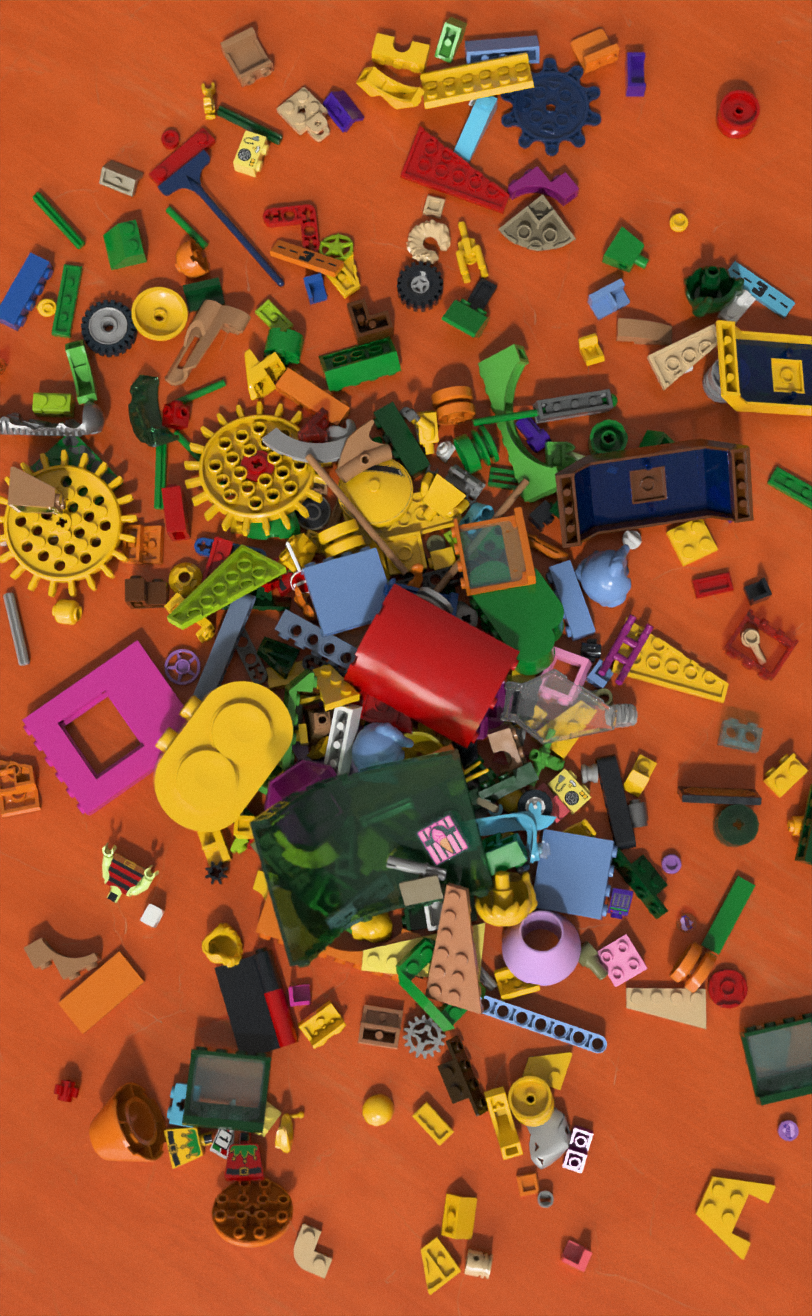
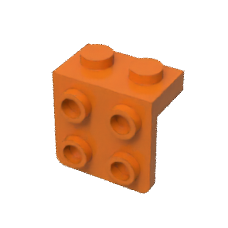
(594, 50)

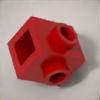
(176, 415)

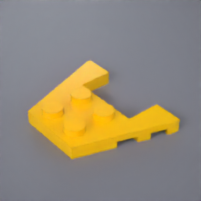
(723, 1204)

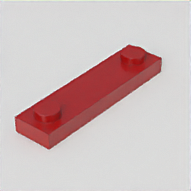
(197, 143)

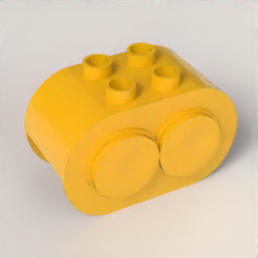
(220, 754)

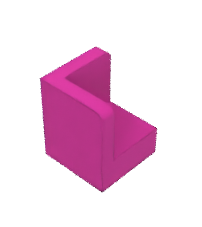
(299, 995)

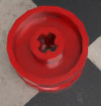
(737, 114)

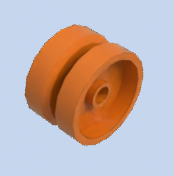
(453, 405)
(692, 967)

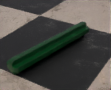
(249, 124)

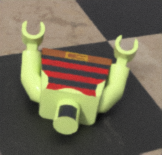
(124, 875)

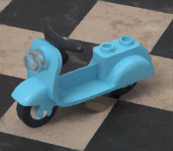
(532, 815)

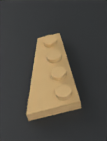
(682, 355)
(670, 1003)

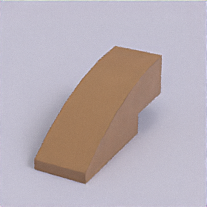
(643, 332)

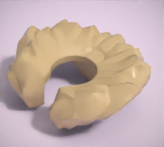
(422, 231)

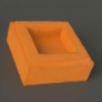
(528, 1184)

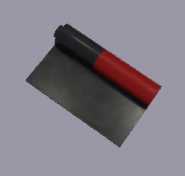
(256, 1004)

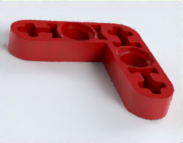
(299, 219)

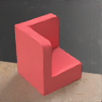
(576, 1255)

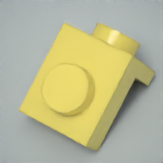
(271, 1116)

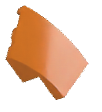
(17, 789)

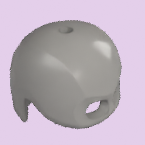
(337, 432)

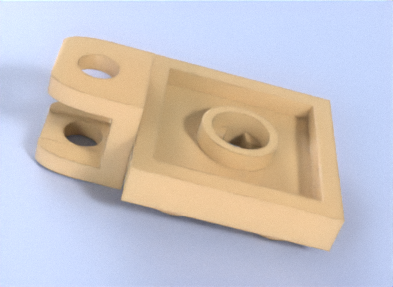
(310, 121)

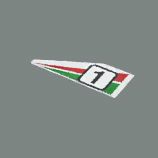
(222, 1142)

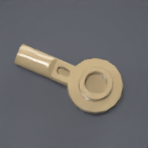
(751, 639)

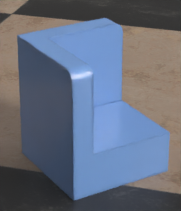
(596, 679)

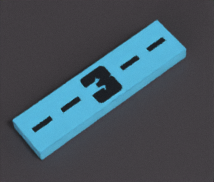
(762, 291)

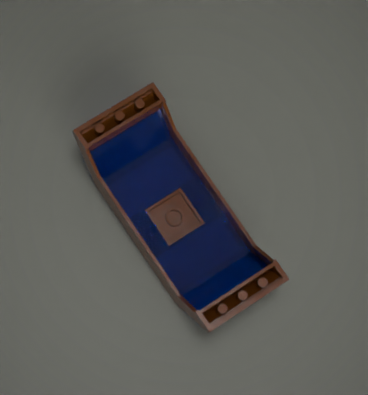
(654, 488)

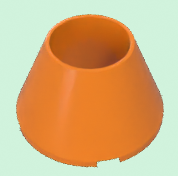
(128, 1127)

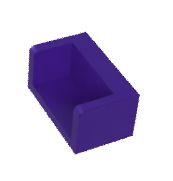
(634, 74)

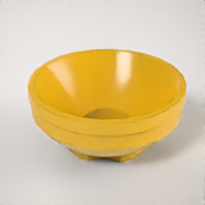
(187, 588)

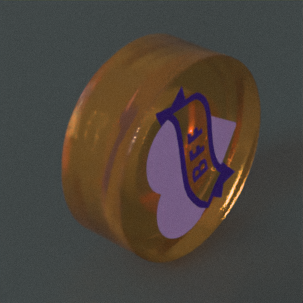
(686, 923)

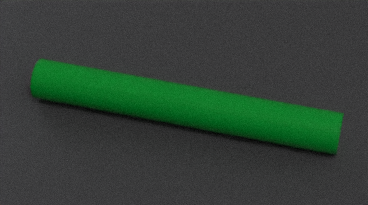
(170, 211)
(203, 391)

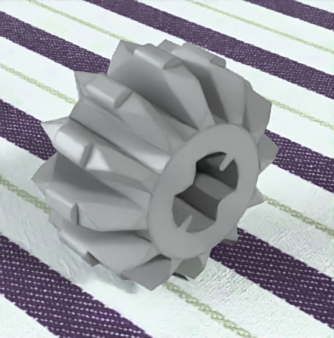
(626, 715)

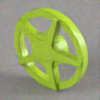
(337, 248)

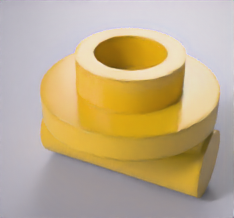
(46, 307)

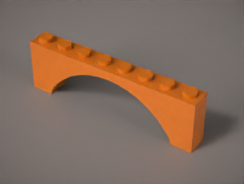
(269, 928)

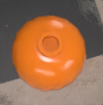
(190, 260)

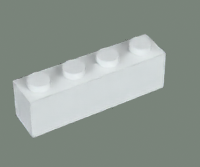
(342, 736)

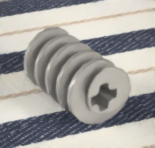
(470, 615)

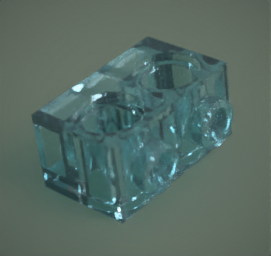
(739, 741)

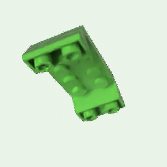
(304, 683)

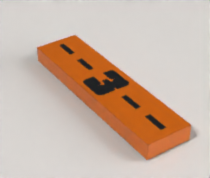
(307, 258)

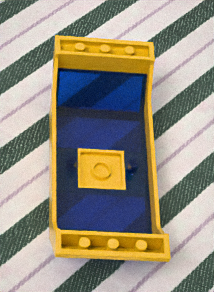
(764, 370)

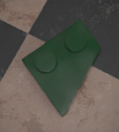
(278, 655)

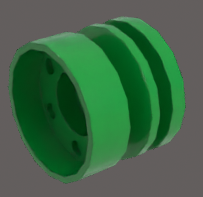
(478, 448)

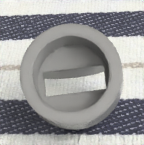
(544, 1195)

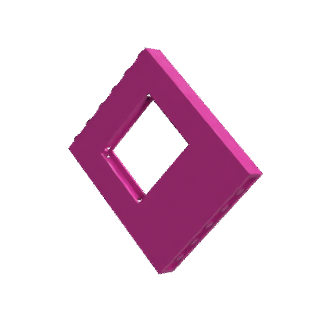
(143, 702)

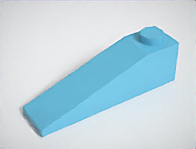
(475, 127)

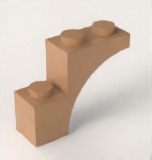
(42, 954)

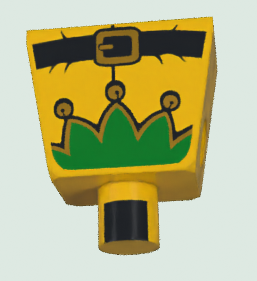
(186, 1144)

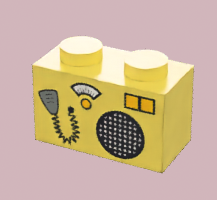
(250, 154)
(569, 790)

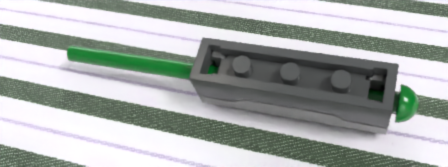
(560, 408)

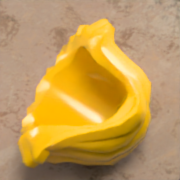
(375, 930)
(223, 946)

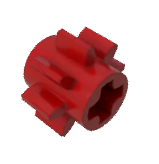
(66, 1090)

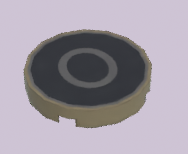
(318, 515)

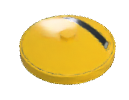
(379, 493)

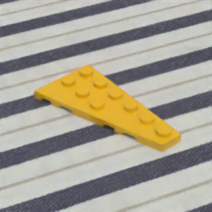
(669, 668)

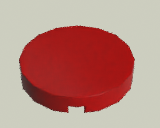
(727, 988)

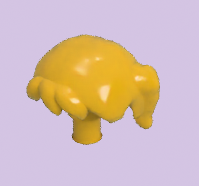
(507, 901)

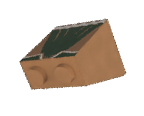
(33, 495)

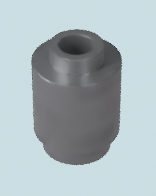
(638, 813)

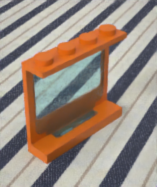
(494, 554)

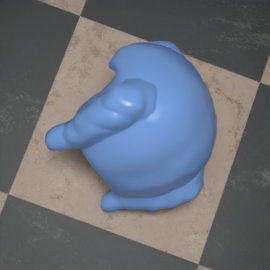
(605, 576)
(378, 745)

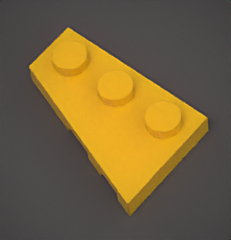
(333, 688)

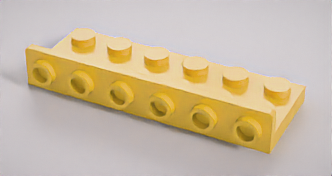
(476, 80)
(410, 522)

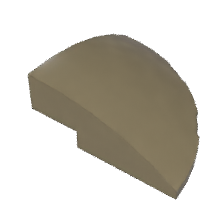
(538, 227)

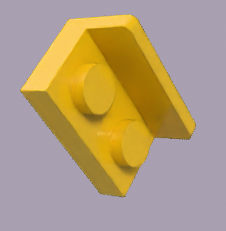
(785, 775)

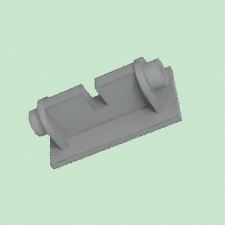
(465, 481)

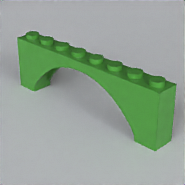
(501, 378)

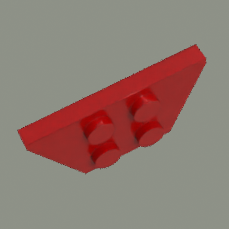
(377, 711)

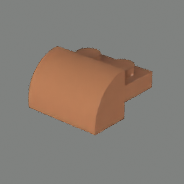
(380, 1027)

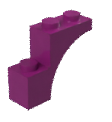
(534, 181)

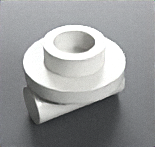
(445, 450)
(632, 539)

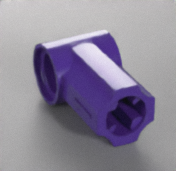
(535, 436)

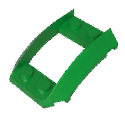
(409, 967)

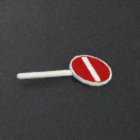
(297, 578)

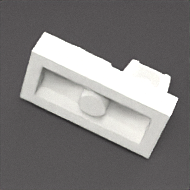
(737, 308)

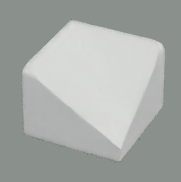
(152, 915)

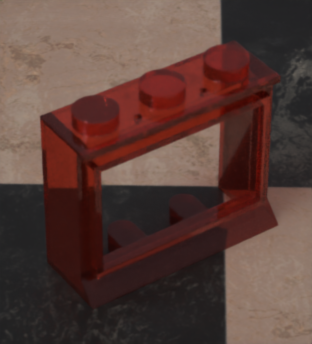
(778, 635)

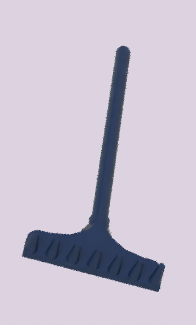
(189, 178)

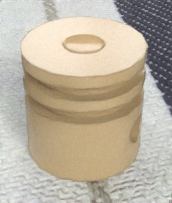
(478, 1264)

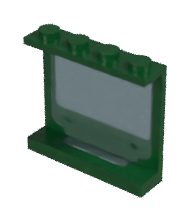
(769, 1049)
(227, 1090)

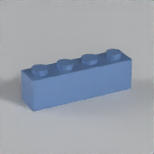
(495, 48)
(570, 595)

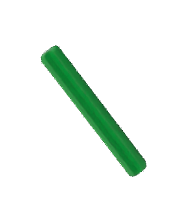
(58, 220)
(160, 475)

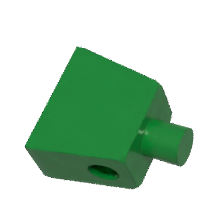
(625, 252)

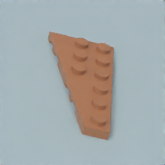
(454, 959)

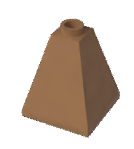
(313, 720)

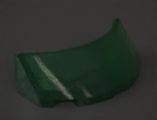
(145, 413)

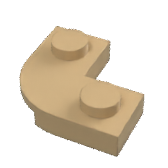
(305, 1254)

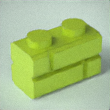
(53, 405)

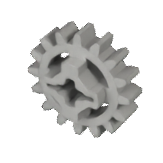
(428, 1025)

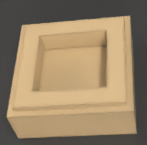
(434, 207)

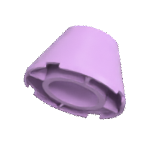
(542, 966)

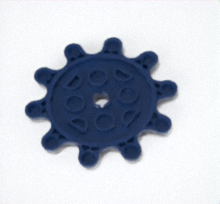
(555, 126)

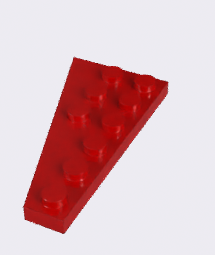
(445, 171)

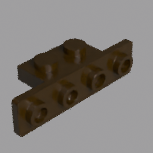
(460, 1078)

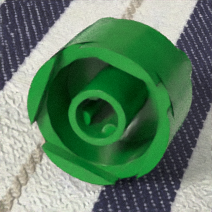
(286, 344)
(609, 430)

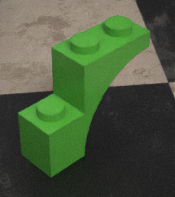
(81, 371)

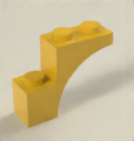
(395, 93)

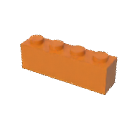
(311, 397)

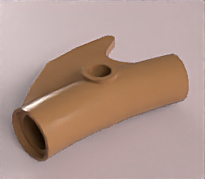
(360, 446)

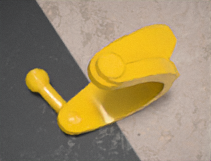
(284, 1134)

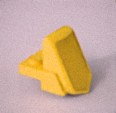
(262, 374)

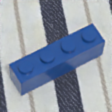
(24, 291)

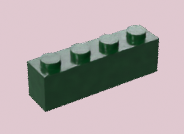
(401, 440)

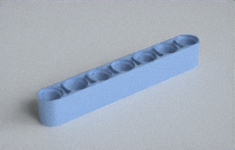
(551, 1023)

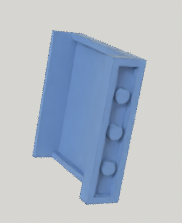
(346, 590)
(575, 874)

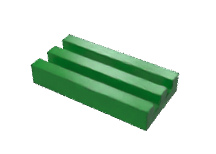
(496, 477)

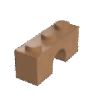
(504, 739)

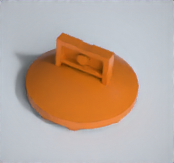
(252, 1213)

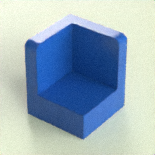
(315, 288)

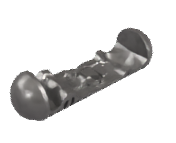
(92, 423)

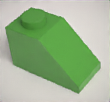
(450, 39)

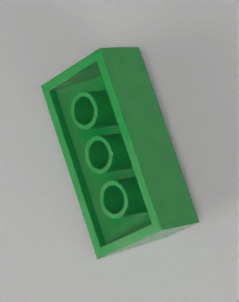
(360, 364)

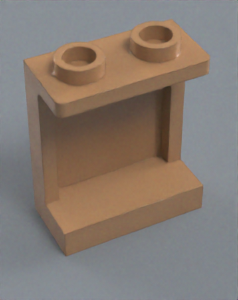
(246, 57)

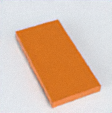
(101, 992)

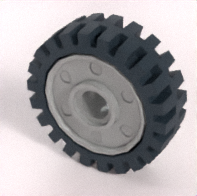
(106, 315)

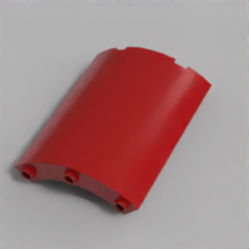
(431, 665)

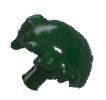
(711, 289)

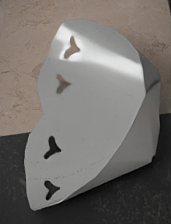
(550, 1139)

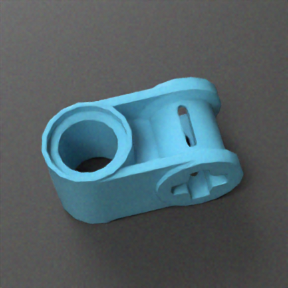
(477, 513)

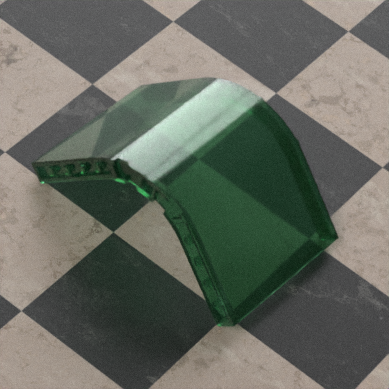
(332, 843)

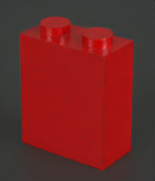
(175, 512)

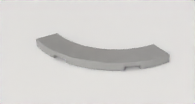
(299, 450)

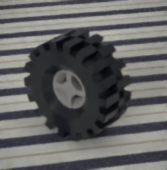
(423, 278)

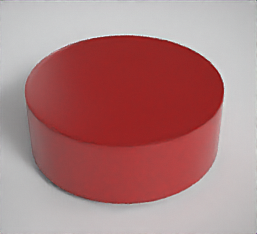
(170, 139)

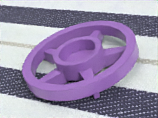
(182, 667)

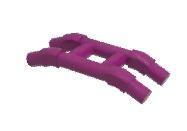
(636, 645)

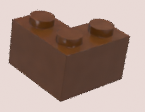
(367, 326)
(145, 594)

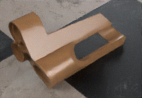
(206, 326)

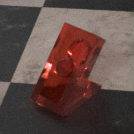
(314, 430)

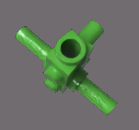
(543, 759)

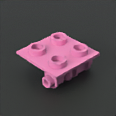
(621, 960)

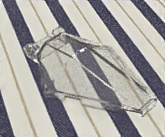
(557, 709)

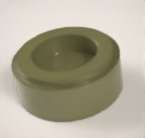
(435, 543)

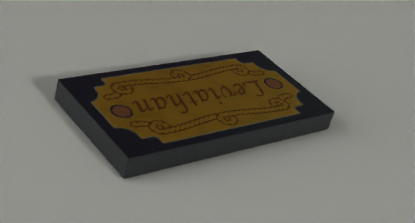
(719, 795)

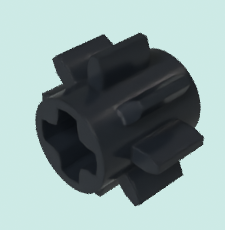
(591, 650)
(211, 870)

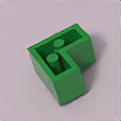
(504, 852)

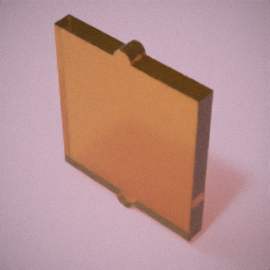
(219, 1036)

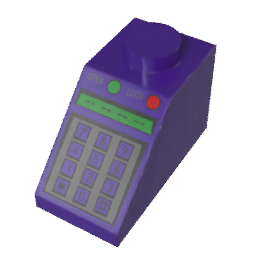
(619, 902)

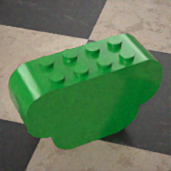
(524, 619)

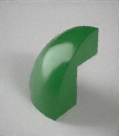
(276, 526)

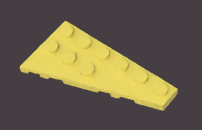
(386, 957)

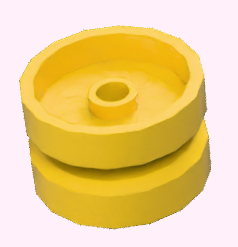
(341, 538)
(529, 1089)

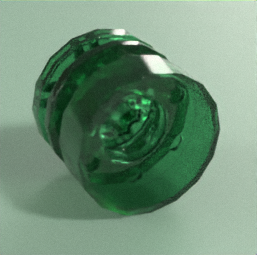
(729, 835)

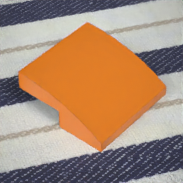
(148, 546)

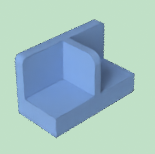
(608, 299)

